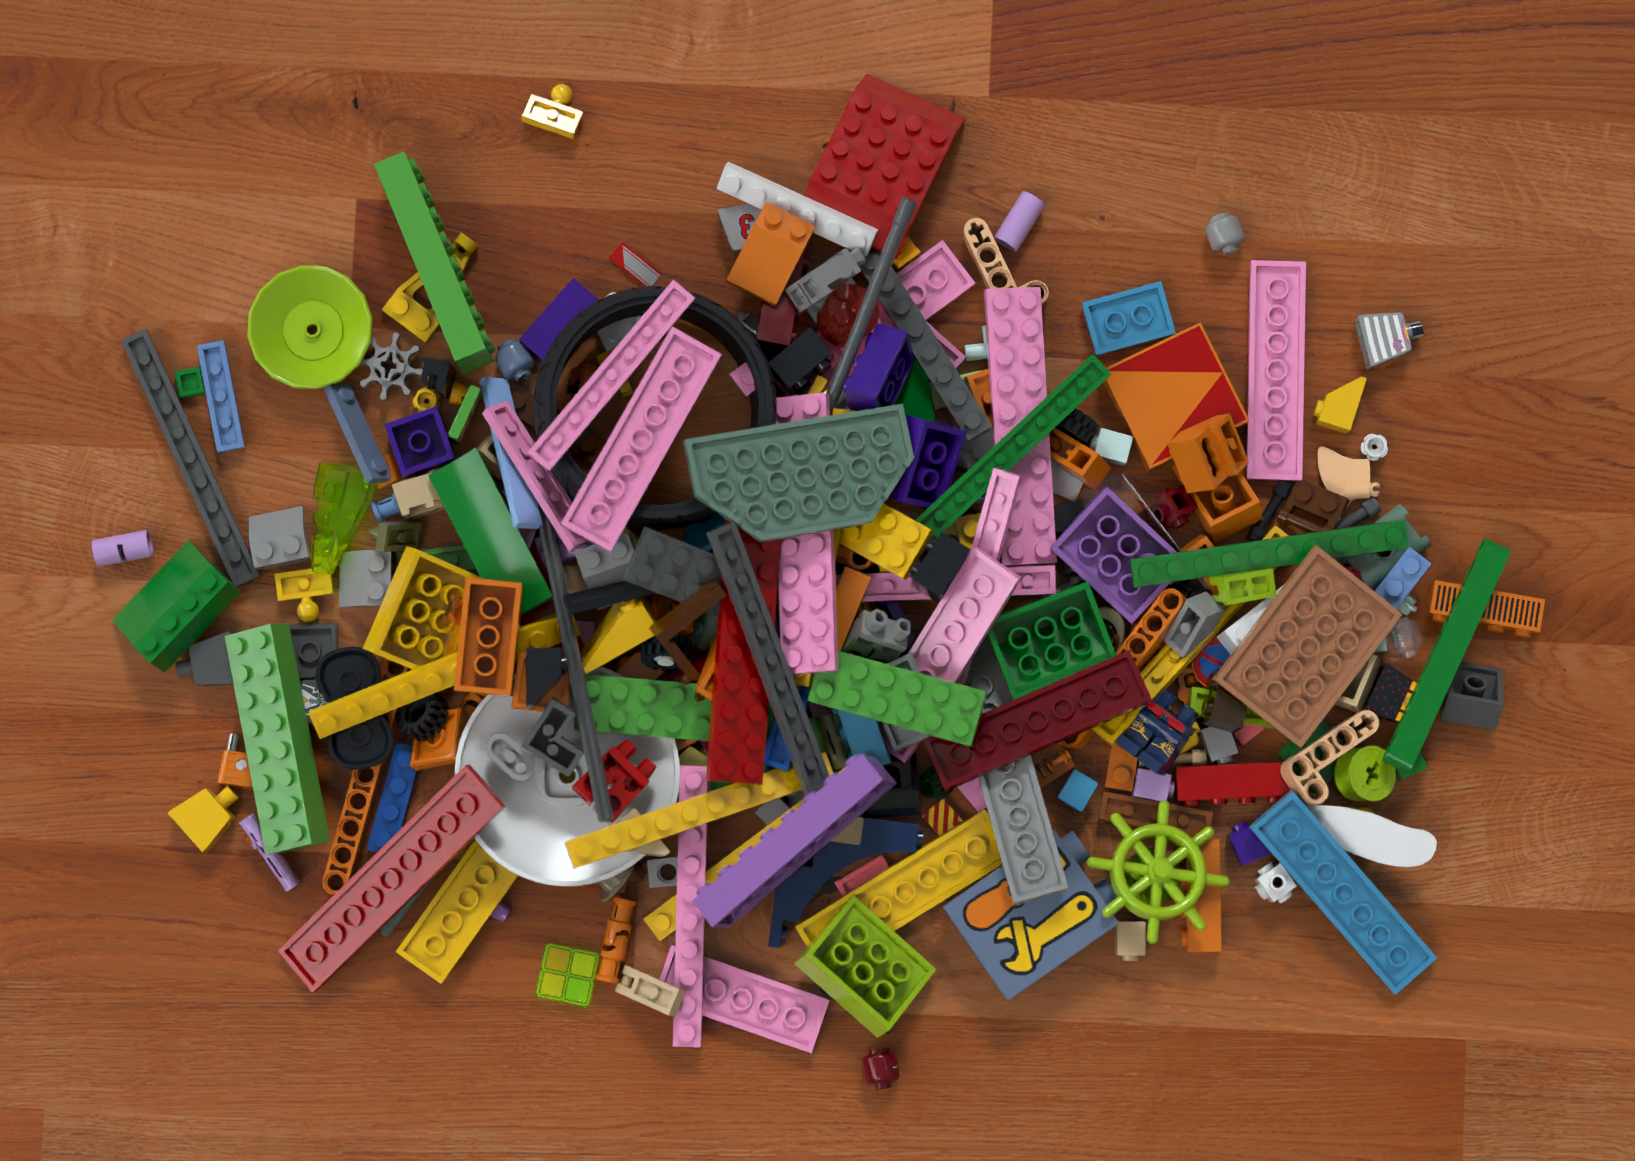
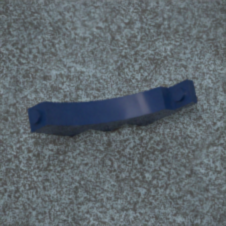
(797, 890)

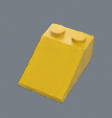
(619, 631)

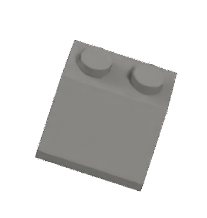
(279, 538)
(365, 578)

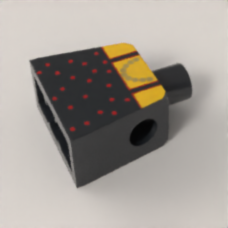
(1389, 694)

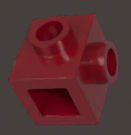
(1173, 507)

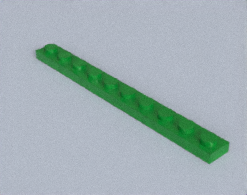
(1015, 445)
(1267, 553)

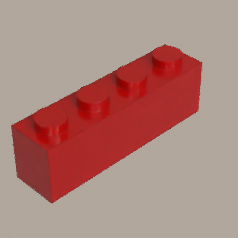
(1229, 782)

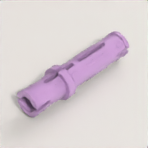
(275, 861)

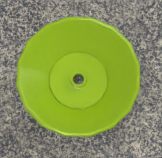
(288, 309)

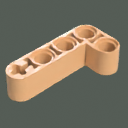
(998, 266)
(1331, 750)

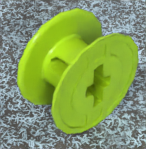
(1363, 775)

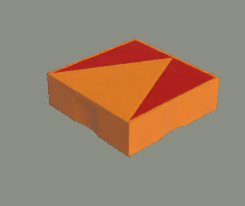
(1170, 391)

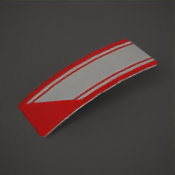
(635, 265)

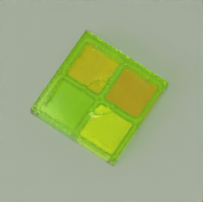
(567, 974)

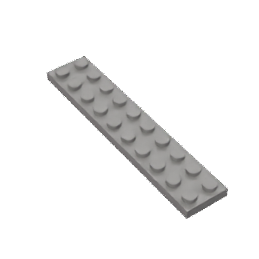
(1017, 804)

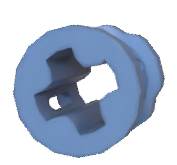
(385, 508)

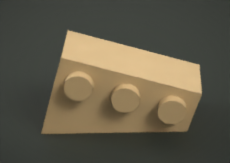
(417, 497)

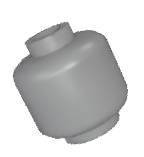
(1224, 233)

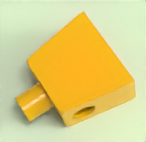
(205, 816)

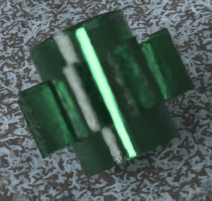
(932, 786)

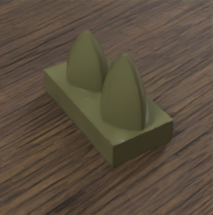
(397, 535)

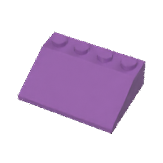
(1100, 549)

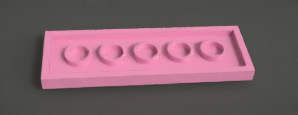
(757, 1003)

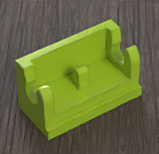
(1244, 586)

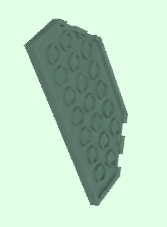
(802, 472)

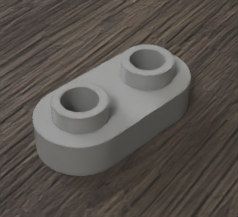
(513, 755)

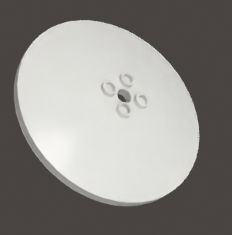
(544, 810)

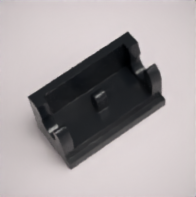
(440, 374)

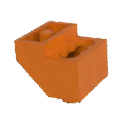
(1208, 453)

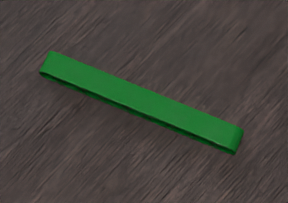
(1446, 655)

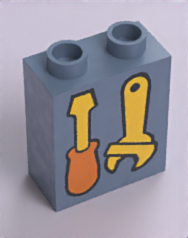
(1036, 936)

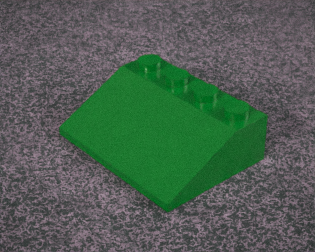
(176, 606)
(1049, 639)

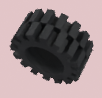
(1079, 426)
(429, 723)

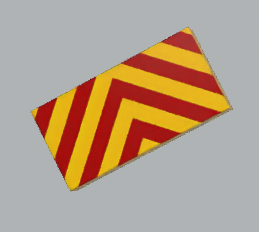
(942, 817)

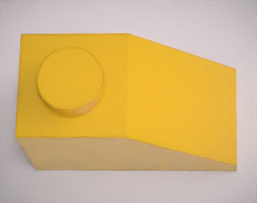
(1340, 406)

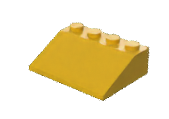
(411, 614)

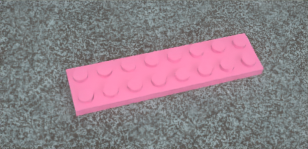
(932, 283)
(1276, 370)
(640, 439)
(961, 622)

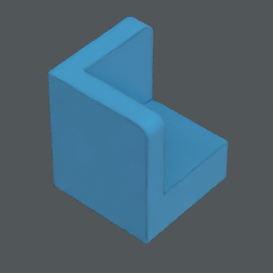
(1077, 790)

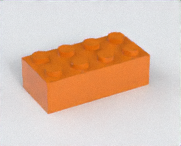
(489, 637)

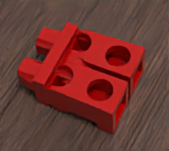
(621, 775)

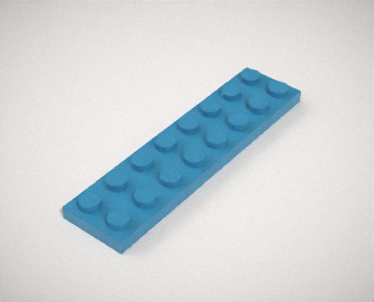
(1343, 892)

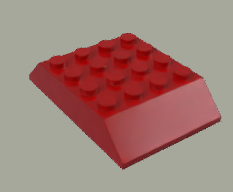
(883, 151)

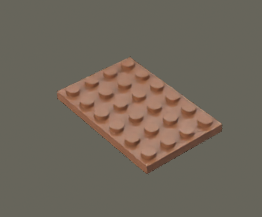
(1307, 646)

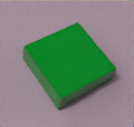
(190, 382)

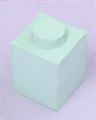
(1112, 446)

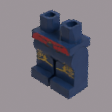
(1159, 733)

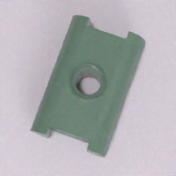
(1376, 568)

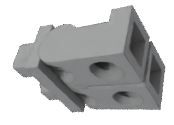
(825, 277)
(877, 636)

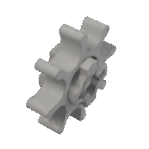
(383, 357)

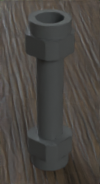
(1368, 509)

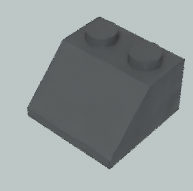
(1474, 696)

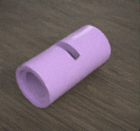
(1019, 221)
(122, 548)

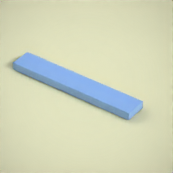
(520, 499)

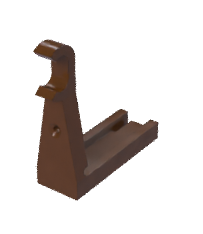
(680, 618)

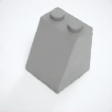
(605, 567)

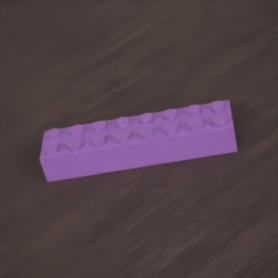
(793, 841)

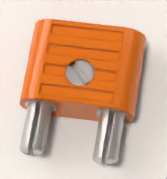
(234, 767)

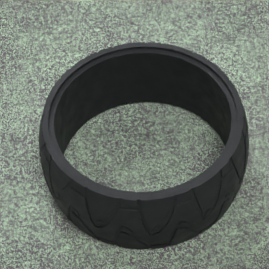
(631, 303)

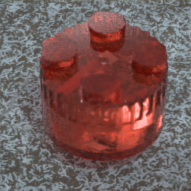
(839, 313)

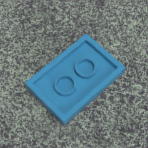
(1128, 318)

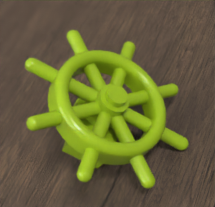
(1153, 875)

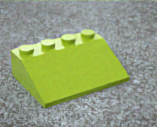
(865, 967)

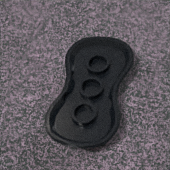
(343, 674)

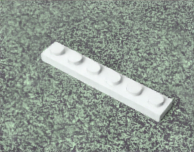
(827, 221)

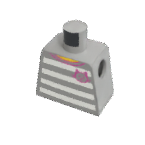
(1385, 337)

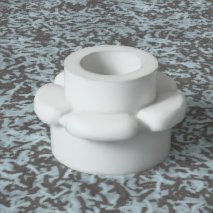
(1379, 441)

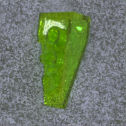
(340, 507)

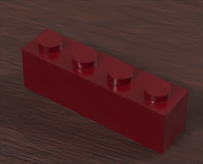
(776, 322)

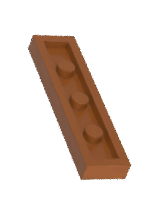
(1145, 812)

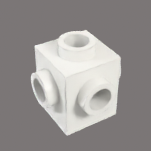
(1265, 887)

